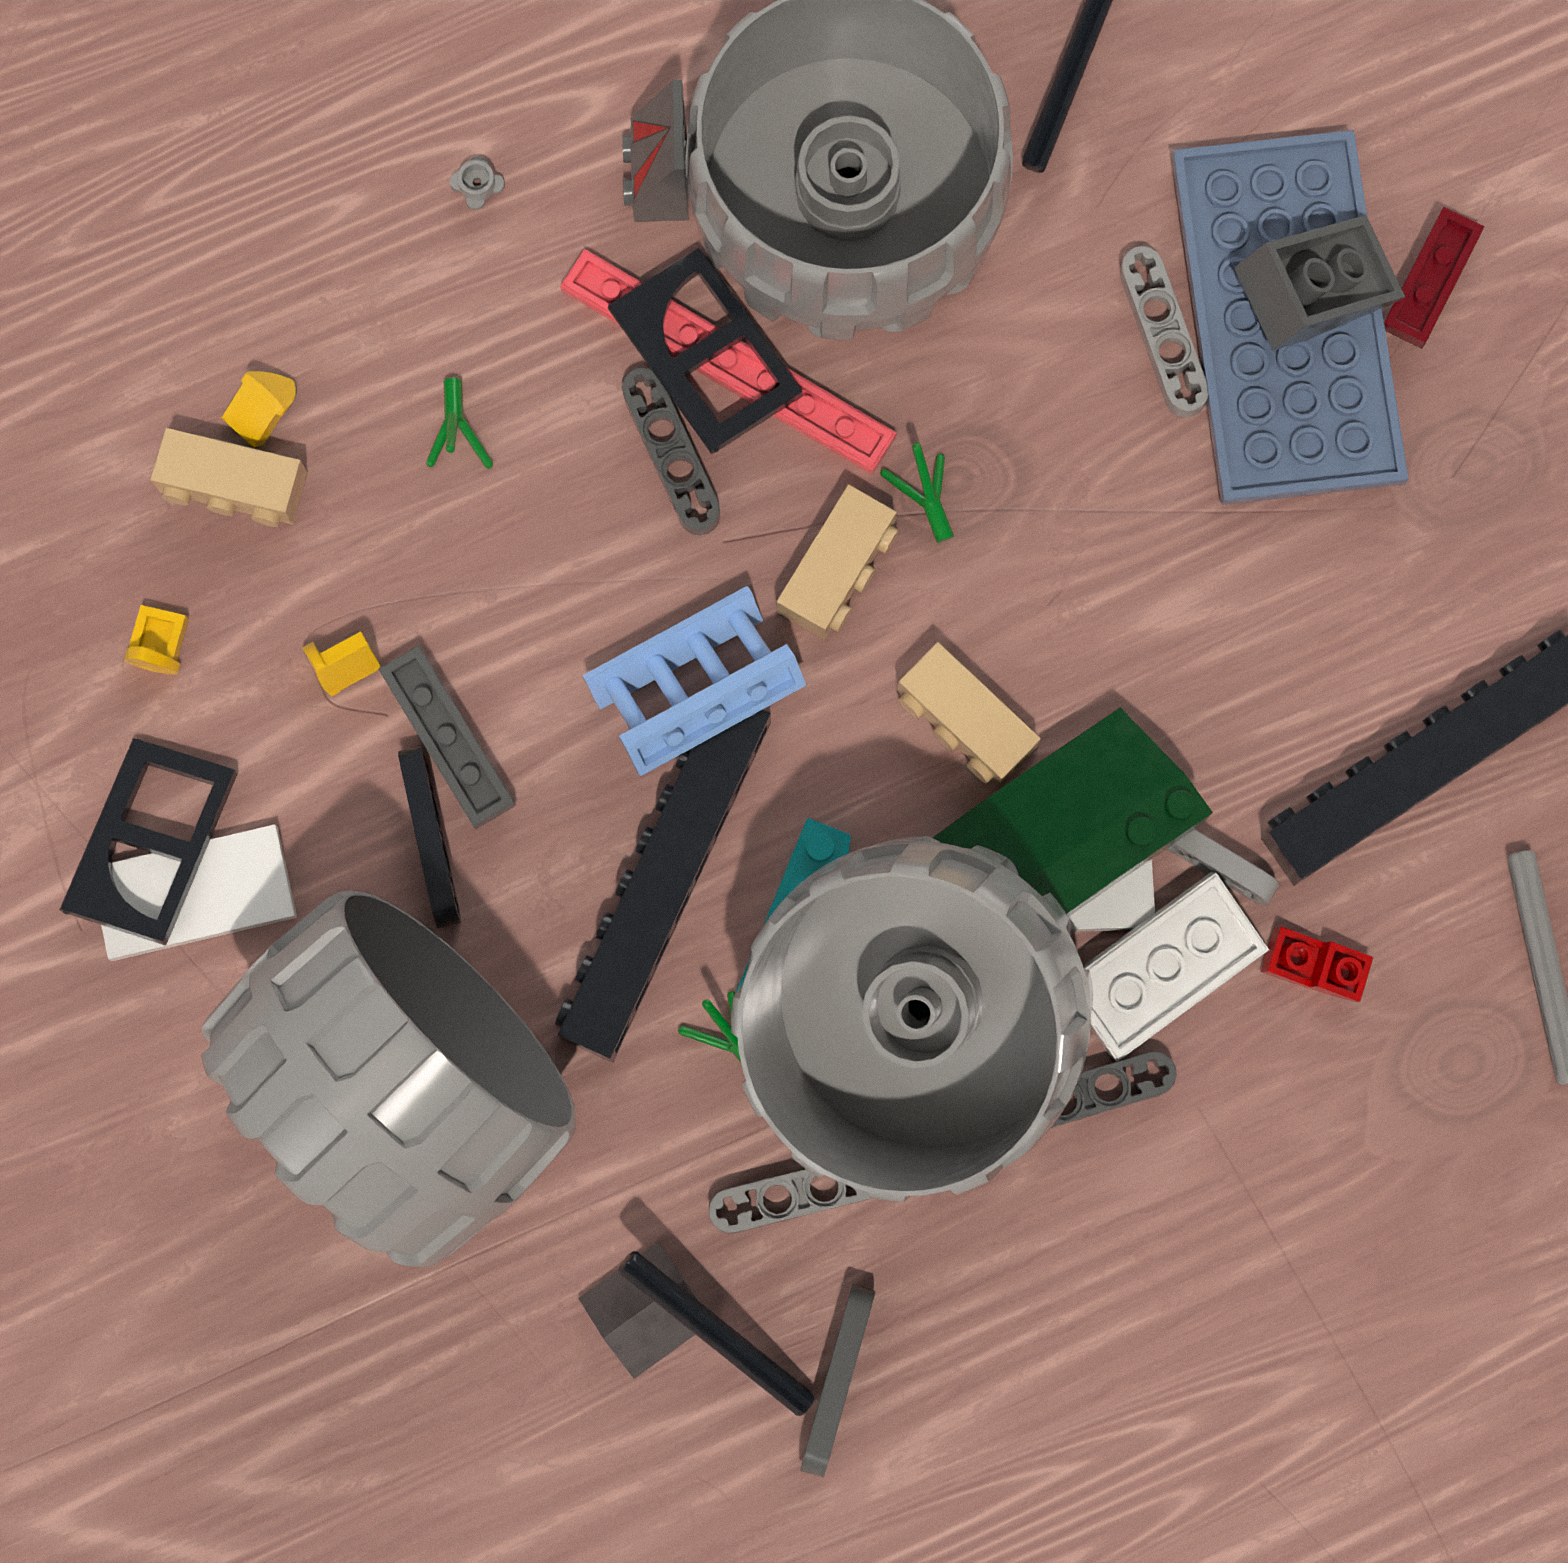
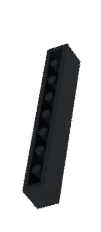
(1421, 763)
(658, 888)

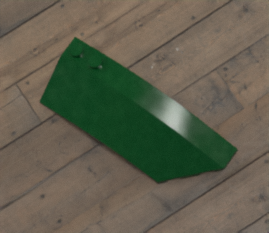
(1084, 815)

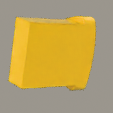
(259, 405)
(157, 640)
(342, 663)

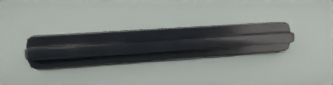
(1065, 85)
(716, 1333)

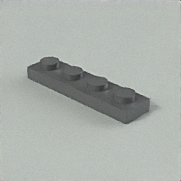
(447, 737)

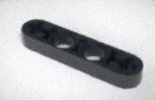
(429, 837)

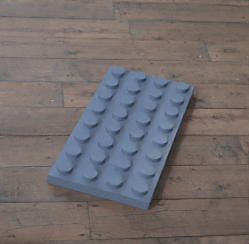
(1299, 414)

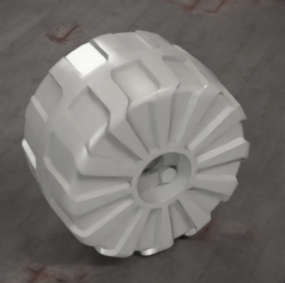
(864, 89)
(856, 1075)
(387, 1079)

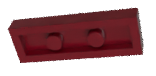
(1433, 277)

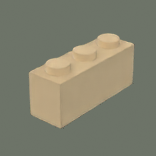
(228, 478)
(838, 563)
(967, 716)

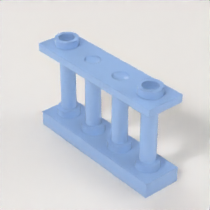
(710, 710)

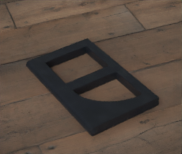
(642, 319)
(93, 888)

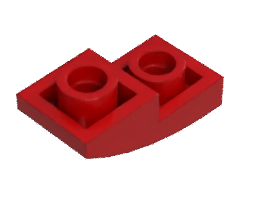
(1317, 964)

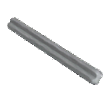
(1542, 956)

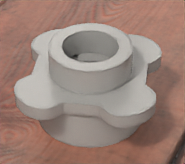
(474, 170)

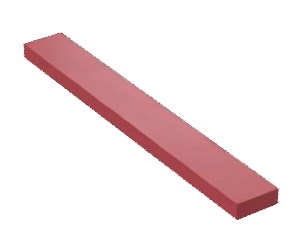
(739, 369)

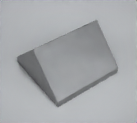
(634, 1323)

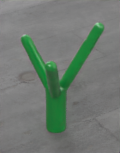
(454, 417)
(932, 490)
(731, 1045)

